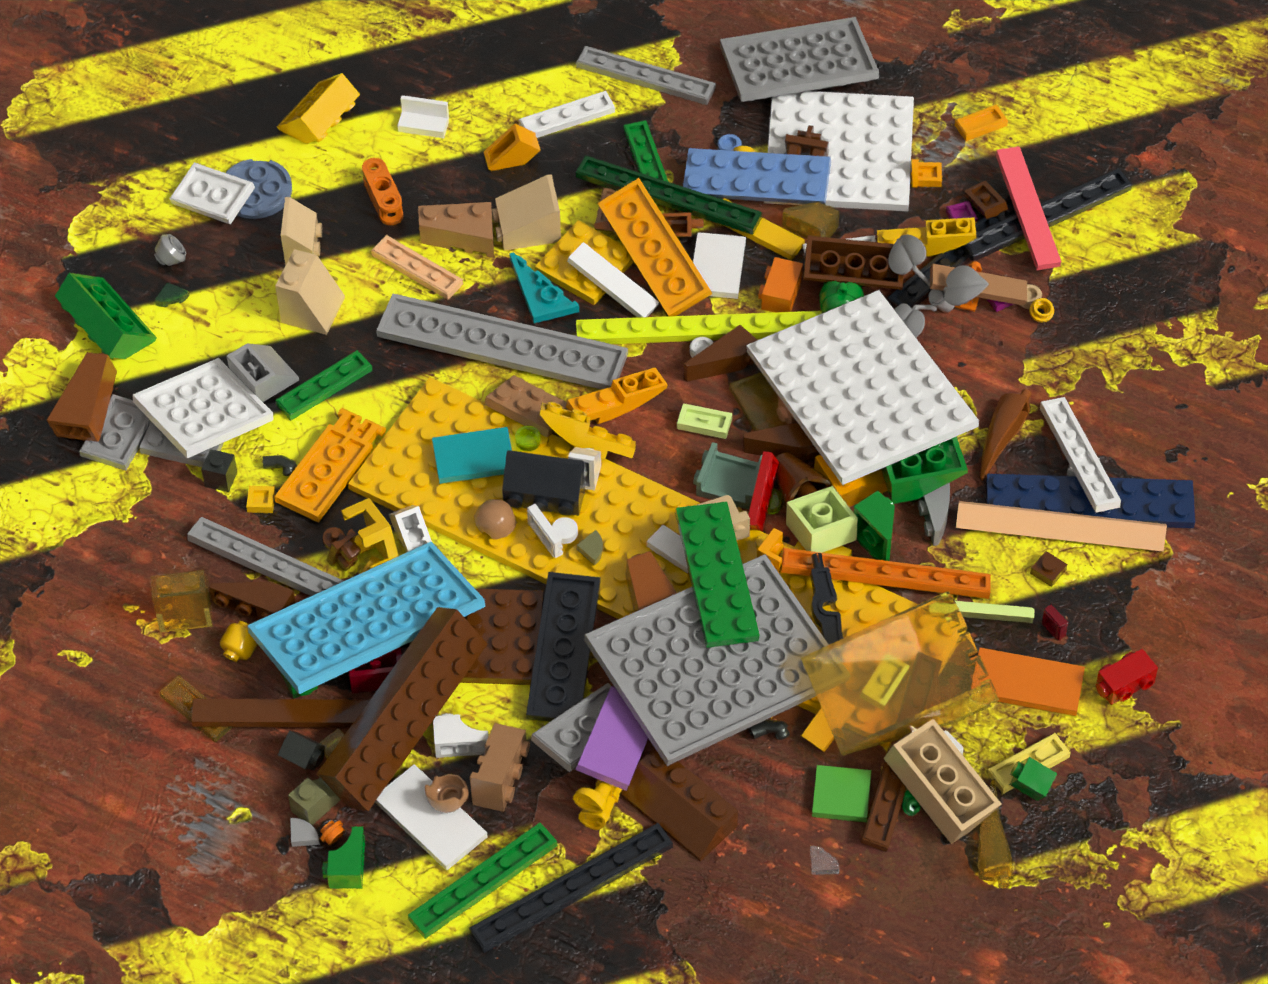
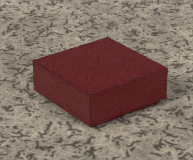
(1054, 622)

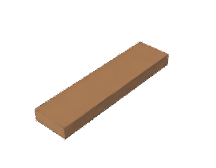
(999, 288)

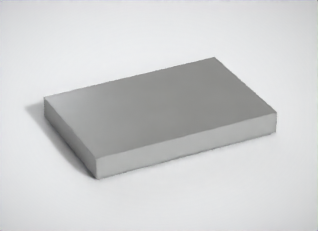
(121, 434)

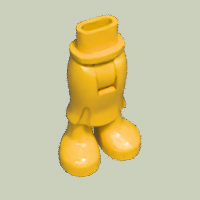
(596, 804)

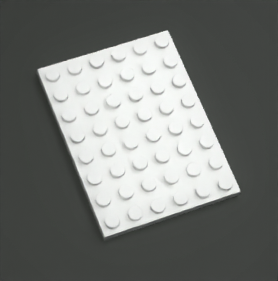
(862, 387)

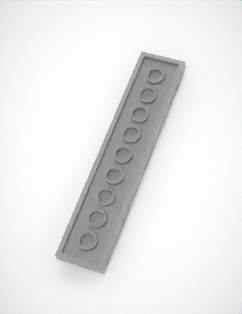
(502, 342)

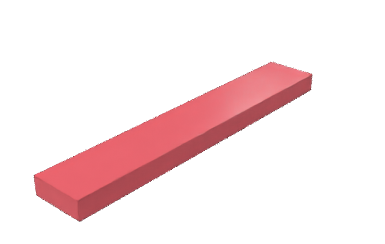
(1028, 208)

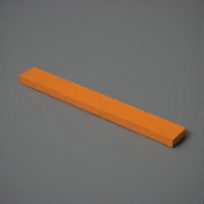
(890, 573)

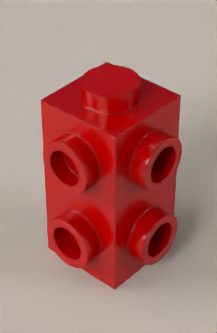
(1127, 676)

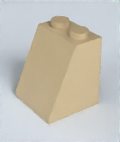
(528, 215)
(308, 293)

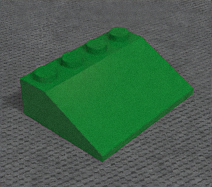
(924, 471)

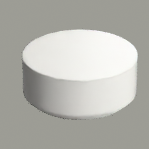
(699, 345)
(566, 529)

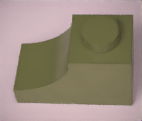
(312, 800)

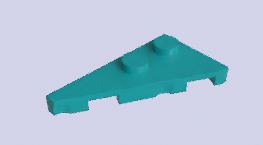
(541, 296)

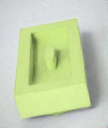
(704, 421)

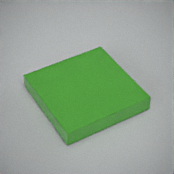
(841, 793)

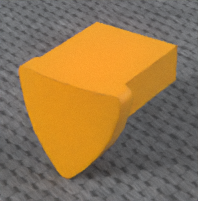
(925, 174)

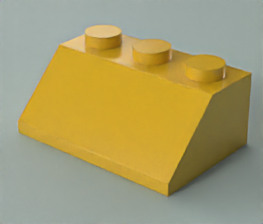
(320, 109)

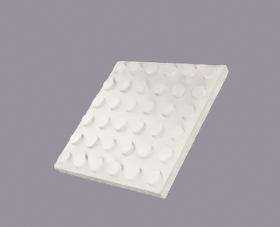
(866, 144)

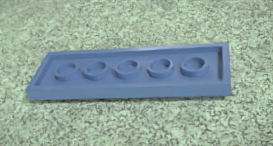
(758, 176)

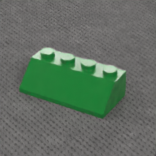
(104, 315)

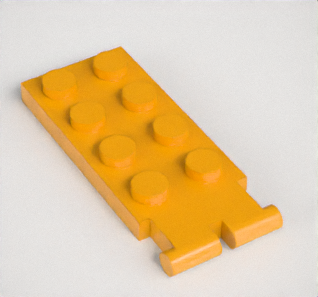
(329, 465)

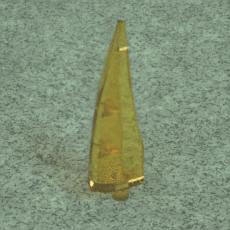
(993, 850)

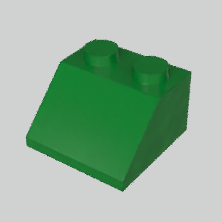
(875, 525)

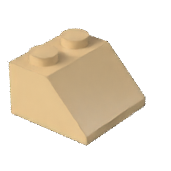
(299, 229)

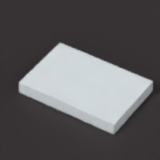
(212, 193)
(720, 262)

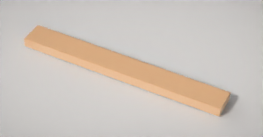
(1061, 526)

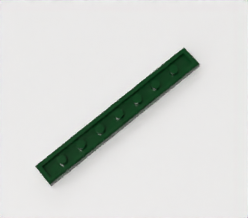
(671, 195)

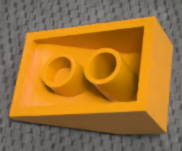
(855, 490)

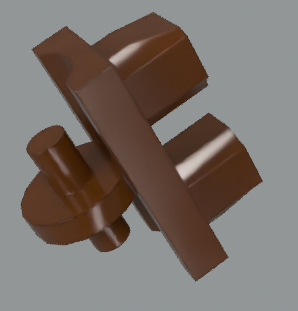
(807, 143)
(342, 548)

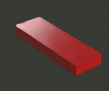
(763, 491)

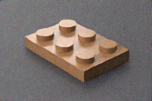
(522, 403)

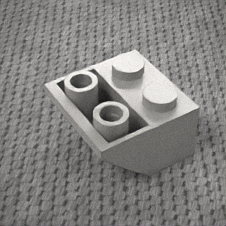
(261, 370)

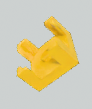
(377, 531)

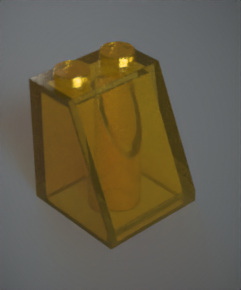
(182, 600)

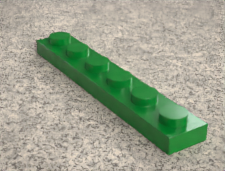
(482, 880)

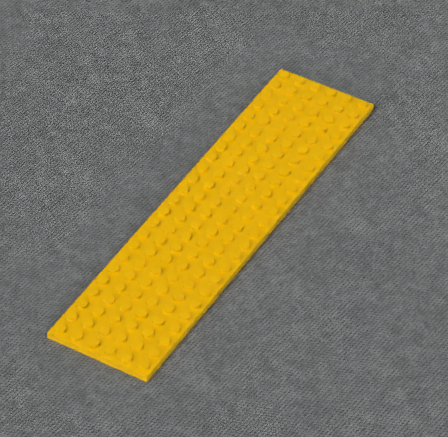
(621, 509)

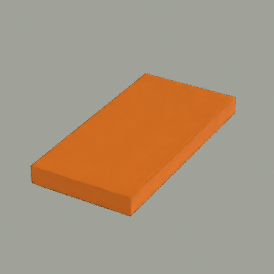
(1034, 681)

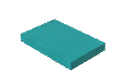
(471, 454)

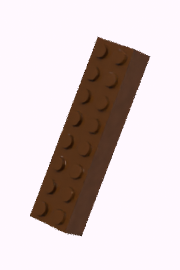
(402, 709)

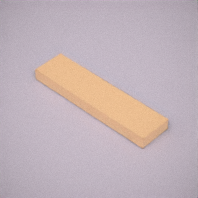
(417, 267)

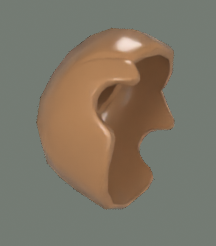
(495, 518)
(447, 793)

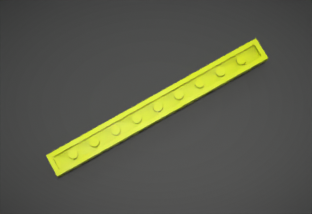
(686, 327)

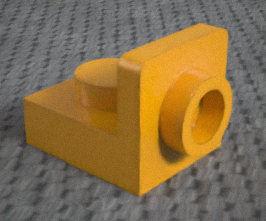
(772, 547)

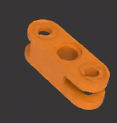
(382, 191)

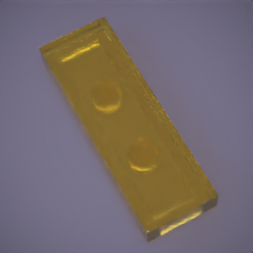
(180, 696)

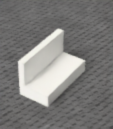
(423, 117)

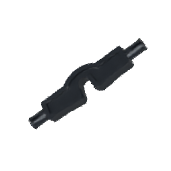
(824, 595)

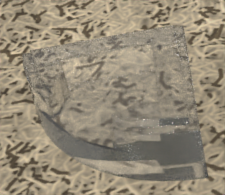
(822, 862)

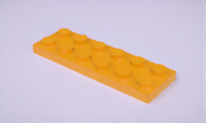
(654, 248)

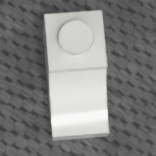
(410, 527)
(456, 739)

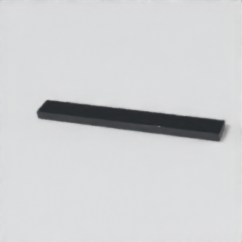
(1055, 211)
(916, 290)
(570, 888)

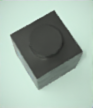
(219, 470)
(302, 751)

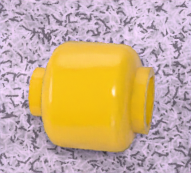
(237, 642)

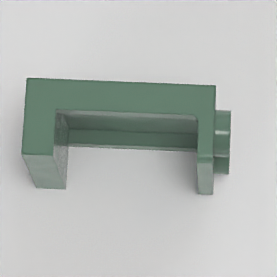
(726, 475)

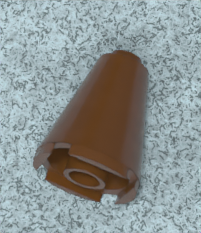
(797, 478)

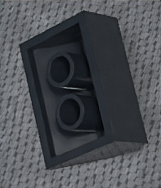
(543, 480)

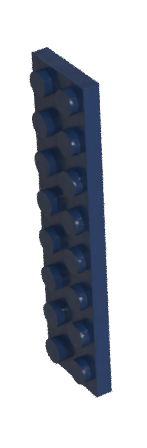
(1141, 499)

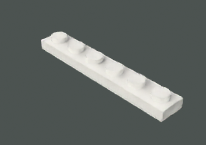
(1080, 454)

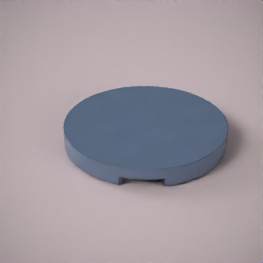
(271, 187)

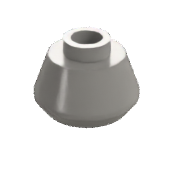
(169, 250)

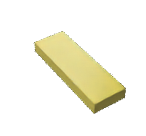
(1047, 752)

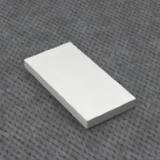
(440, 834)

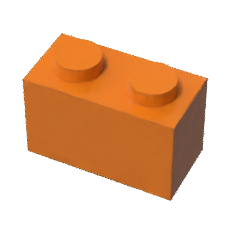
(781, 285)

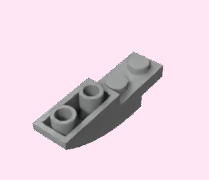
(935, 510)

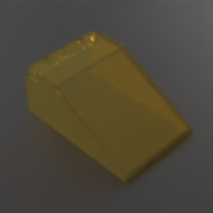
(900, 676)

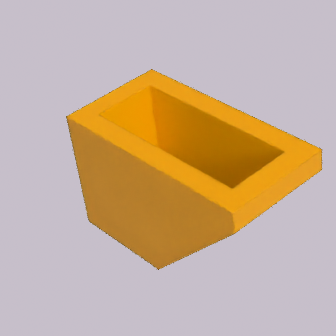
(512, 148)

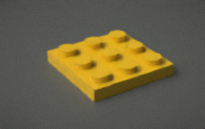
(559, 271)

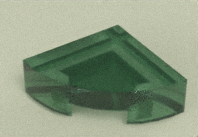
(170, 295)

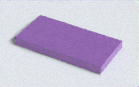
(613, 744)

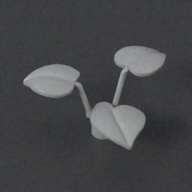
(962, 283)

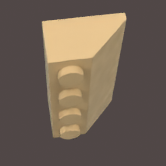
(942, 780)

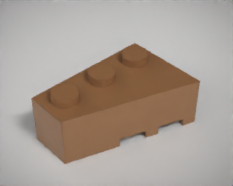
(458, 226)
(499, 767)

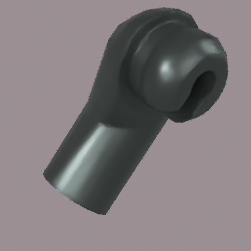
(280, 461)
(769, 726)

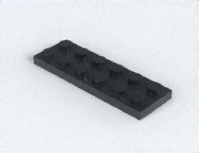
(561, 650)

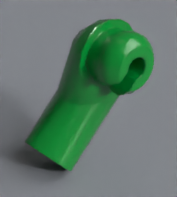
(910, 804)

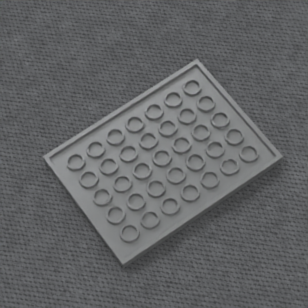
(700, 694)

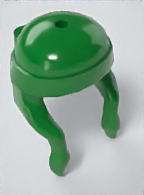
(837, 294)

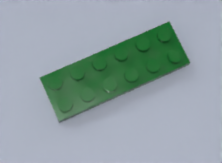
(717, 574)

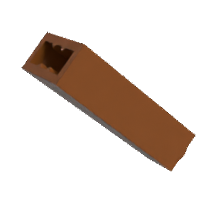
(85, 400)
(646, 581)

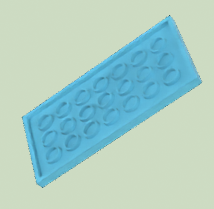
(362, 617)

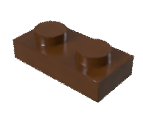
(985, 199)

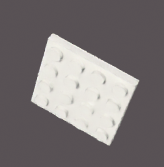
(202, 407)

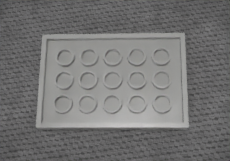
(799, 59)

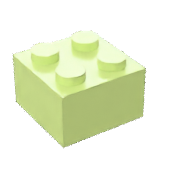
(821, 520)

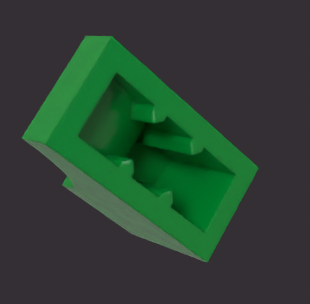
(346, 864)

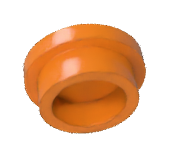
(332, 832)

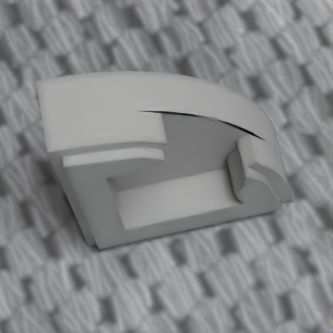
(303, 833)

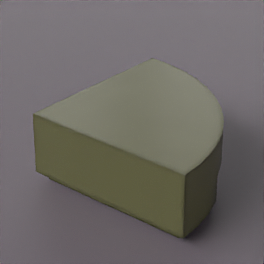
(591, 547)

